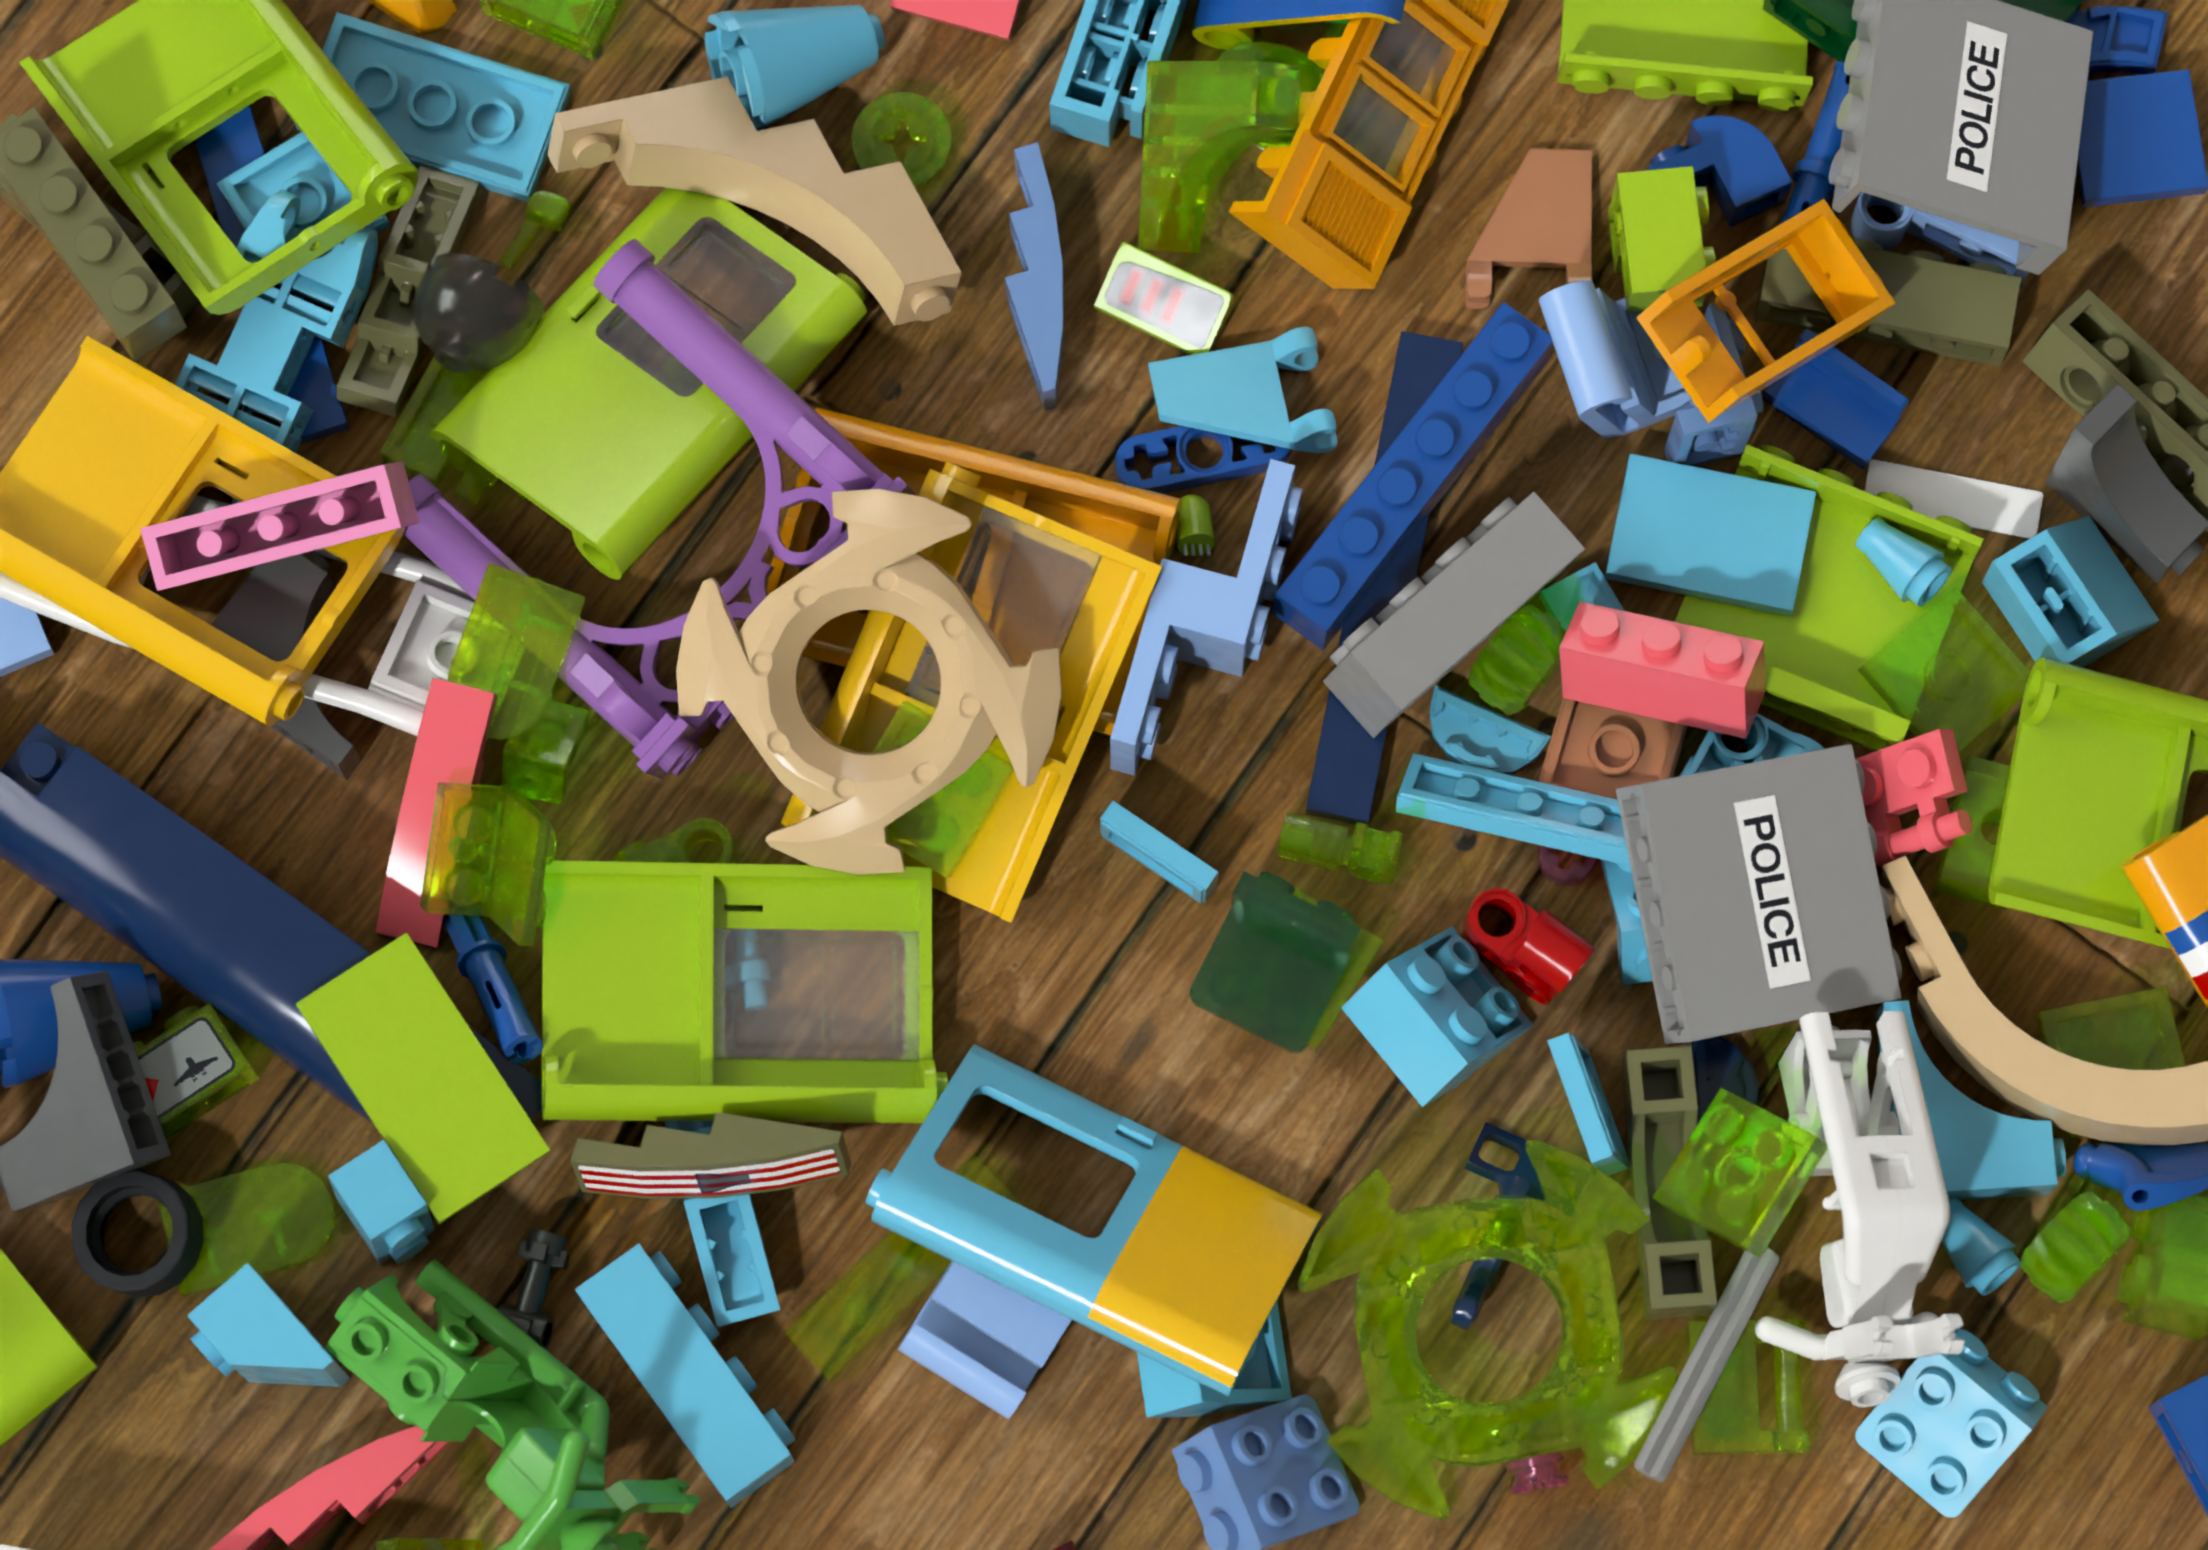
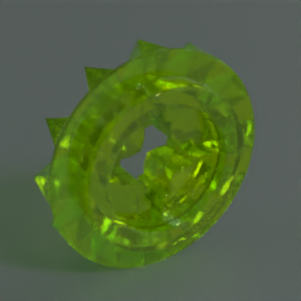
(925, 124)

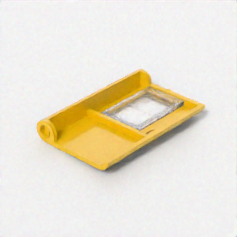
(1035, 591)

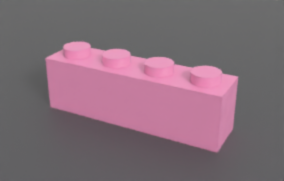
(280, 525)

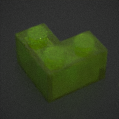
(2169, 1273)

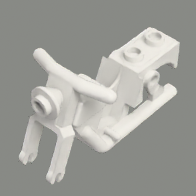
(1887, 1197)

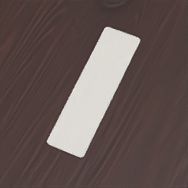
(1970, 500)

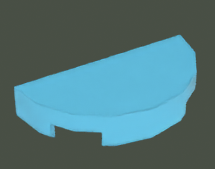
(1481, 736)

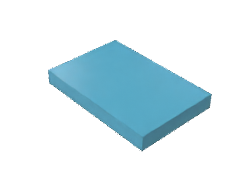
(1710, 535)

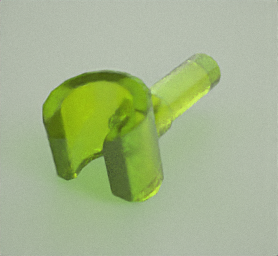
(542, 210)

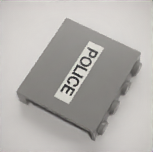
(1966, 117)
(1759, 894)

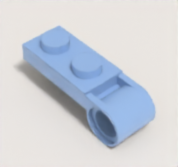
(1954, 237)

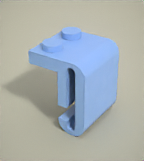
(1609, 361)
(983, 1338)

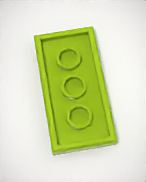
(422, 1078)

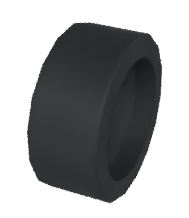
(92, 1218)

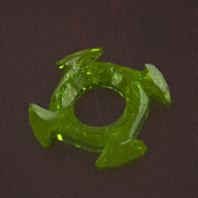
(1403, 1258)

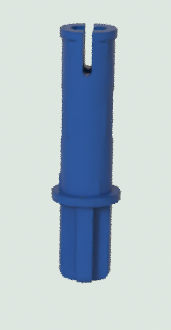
(484, 964)

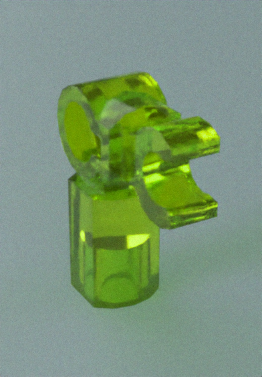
(1367, 853)

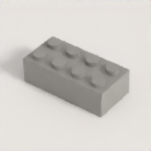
(1441, 623)

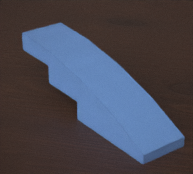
(1037, 292)

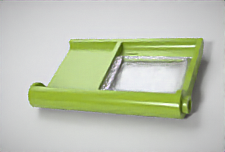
(694, 1002)

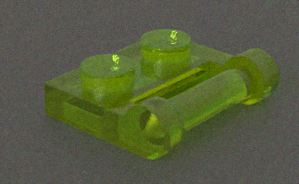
(1732, 1411)

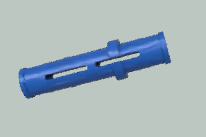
(1813, 171)

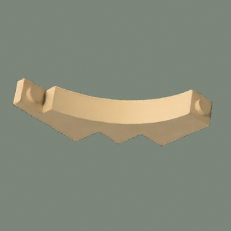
(708, 145)

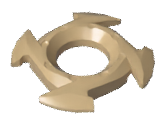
(853, 789)

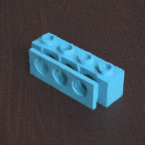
(1098, 62)

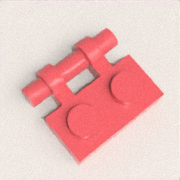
(1913, 777)

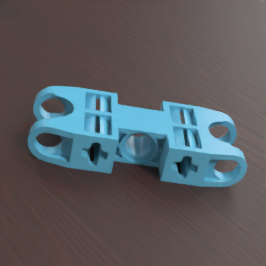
(280, 327)

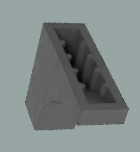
(2120, 486)
(271, 617)
(96, 1109)

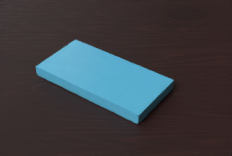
(451, 104)

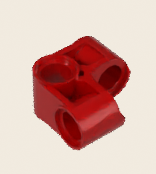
(1536, 954)

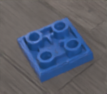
(2140, 140)

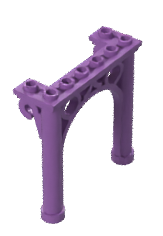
(773, 416)

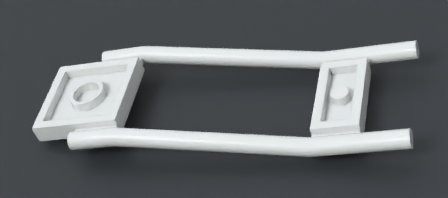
(415, 654)

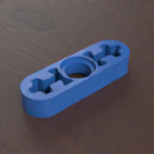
(1155, 447)

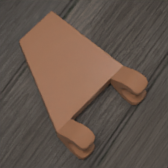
(1537, 223)

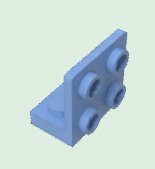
(1691, 437)

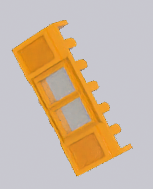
(1368, 137)

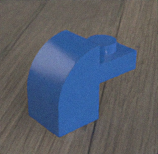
(1735, 165)

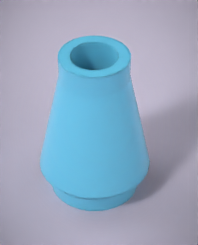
(1906, 563)
(1978, 1250)

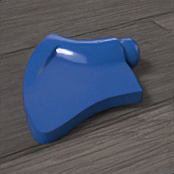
(2145, 1174)

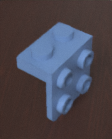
(1265, 1477)

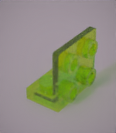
(488, 858)

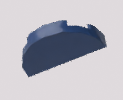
(1721, 1066)

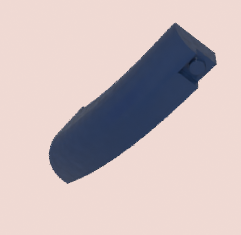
(185, 904)

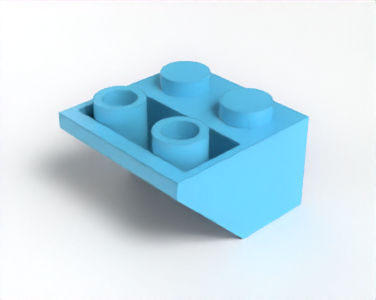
(2068, 594)
(1436, 1015)

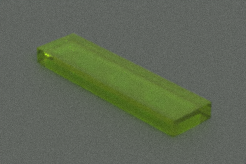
(875, 1292)

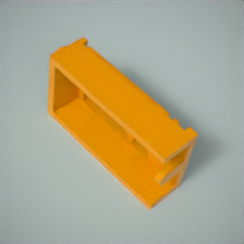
(1828, 262)

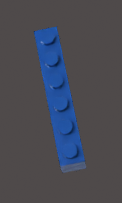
(1412, 476)

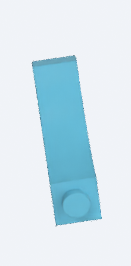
(1977, 1147)

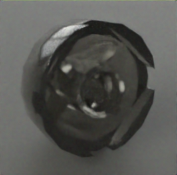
(472, 315)

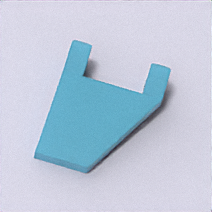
(1241, 393)

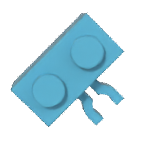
(383, 1204)

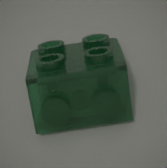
(1275, 961)

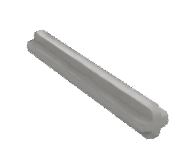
(1705, 1364)

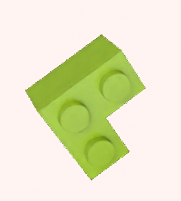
(1657, 232)

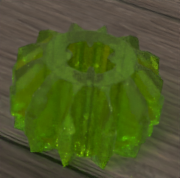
(1518, 660)
(2075, 1247)

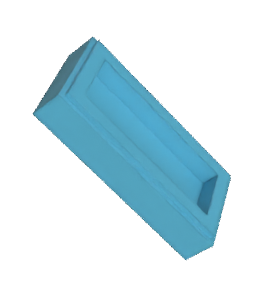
(1158, 853)

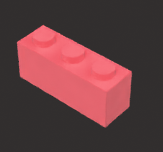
(1662, 669)

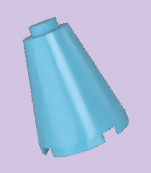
(790, 54)

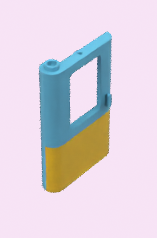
(1173, 1275)

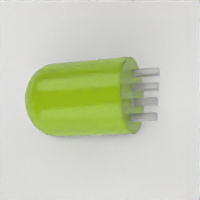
(1195, 527)

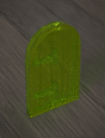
(516, 646)
(258, 1218)

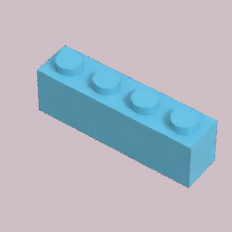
(686, 1375)

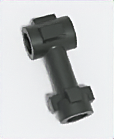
(544, 1254)

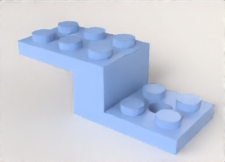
(1205, 619)

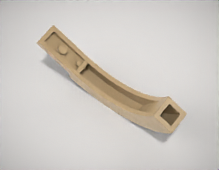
(2074, 1094)

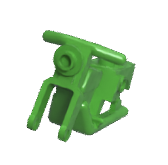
(517, 1395)

